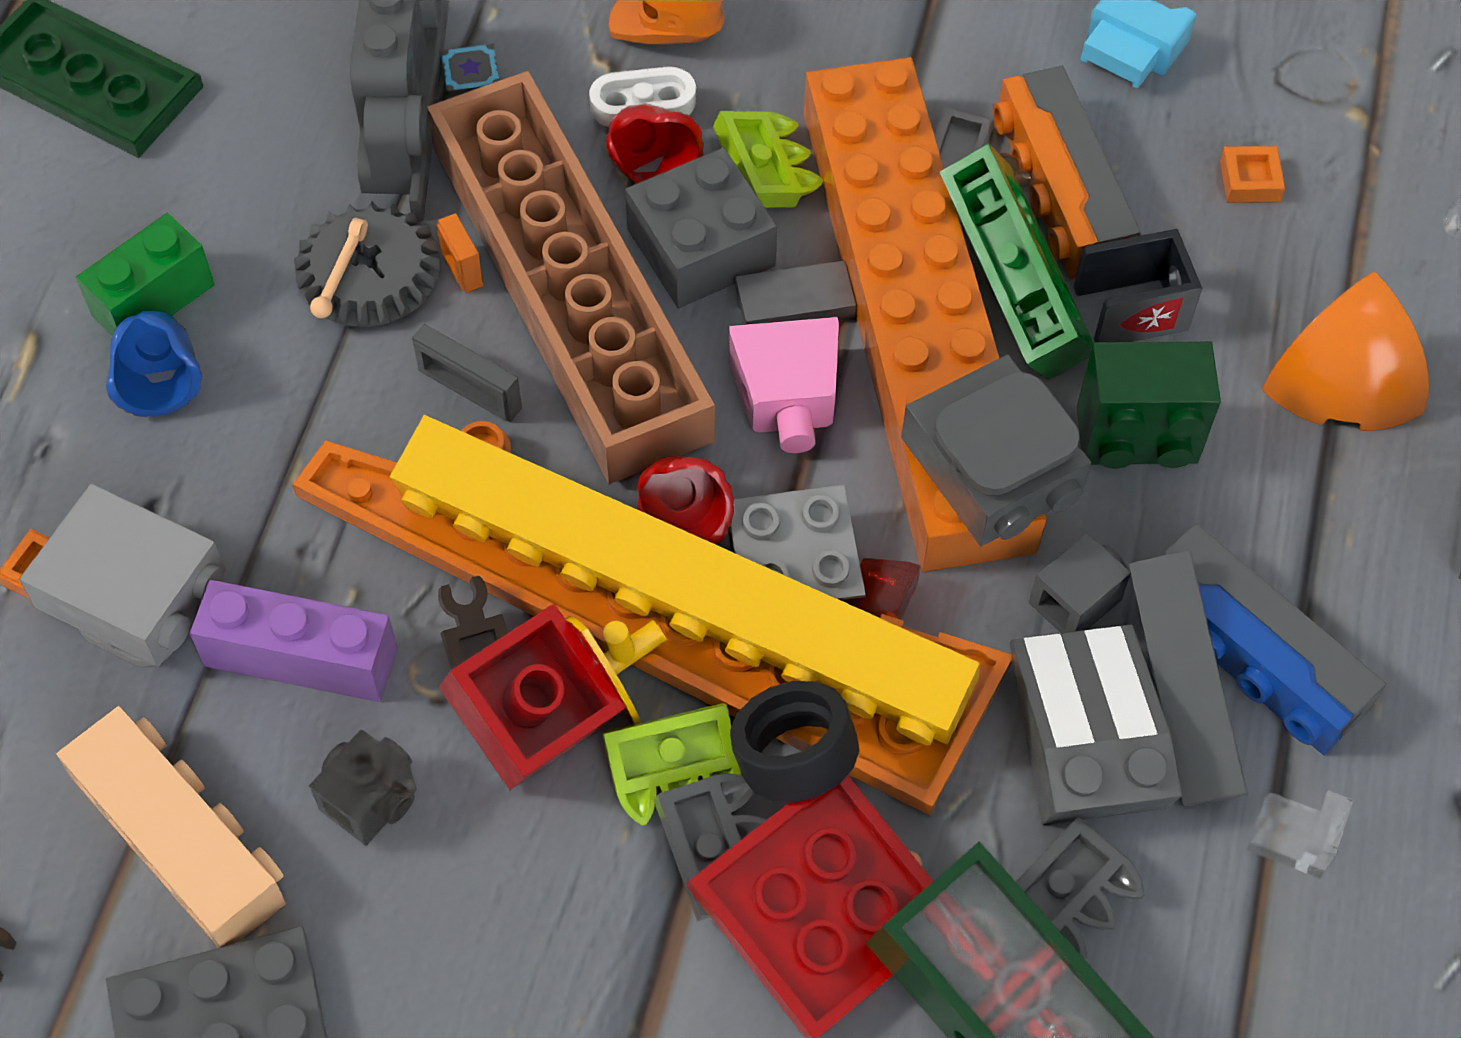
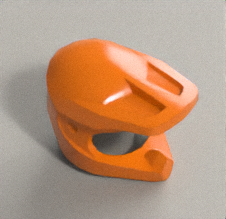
(666, 20)

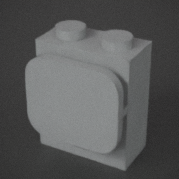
(123, 577)

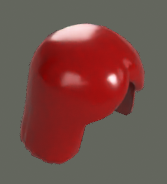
(647, 133)
(688, 496)

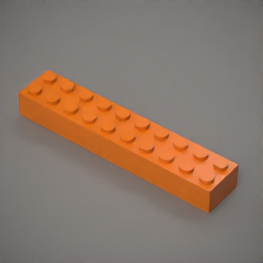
(907, 275)

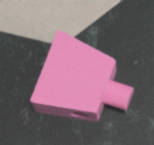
(787, 377)

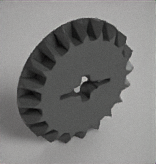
(404, 257)

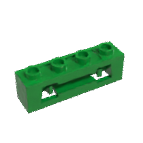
(1018, 262)

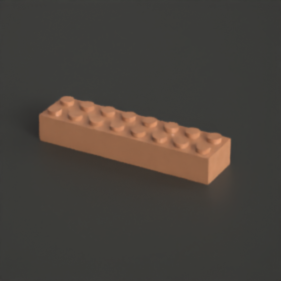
(571, 277)

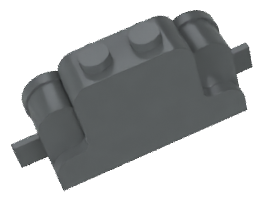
(392, 83)

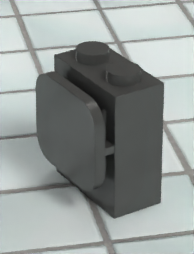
(997, 449)

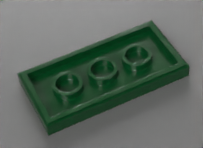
(92, 75)

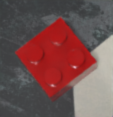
(531, 696)

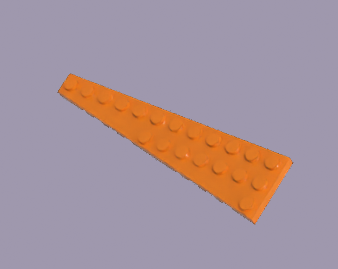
(361, 493)

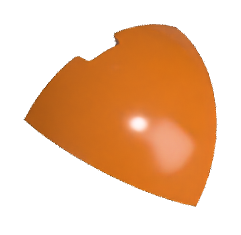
(1355, 363)

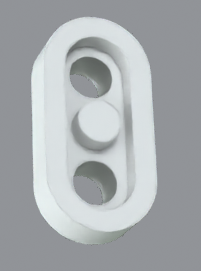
(660, 86)

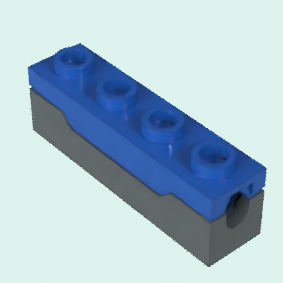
(1277, 649)

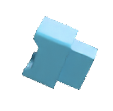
(1136, 37)

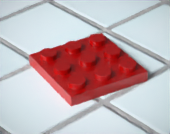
(808, 898)

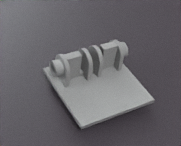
(801, 537)

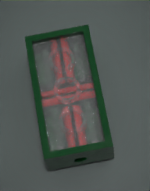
(995, 963)

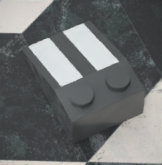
(1093, 725)

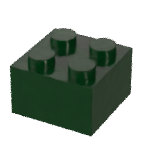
(1147, 403)

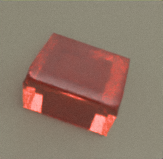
(886, 586)

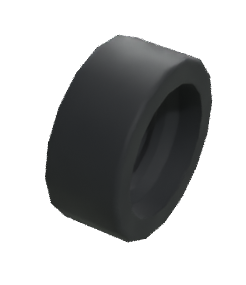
(802, 773)

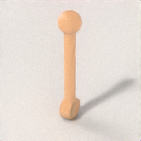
(321, 306)

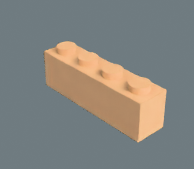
(173, 828)

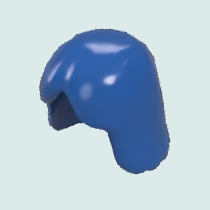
(146, 346)

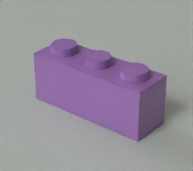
(294, 640)

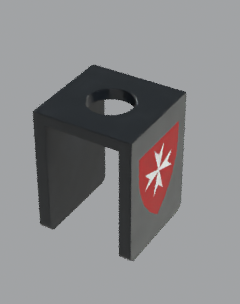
(1134, 263)

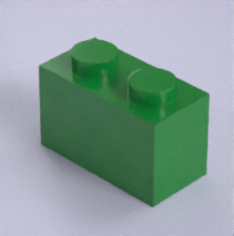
(151, 271)

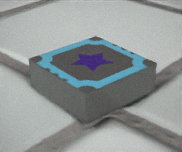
(469, 68)

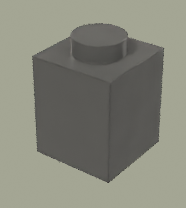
(1080, 585)

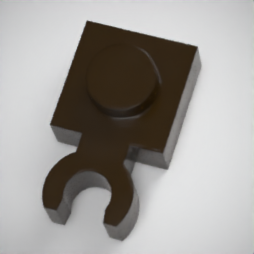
(473, 629)

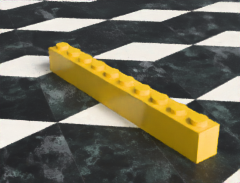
(687, 580)

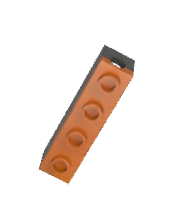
(1067, 165)

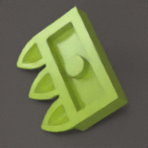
(765, 158)
(668, 755)

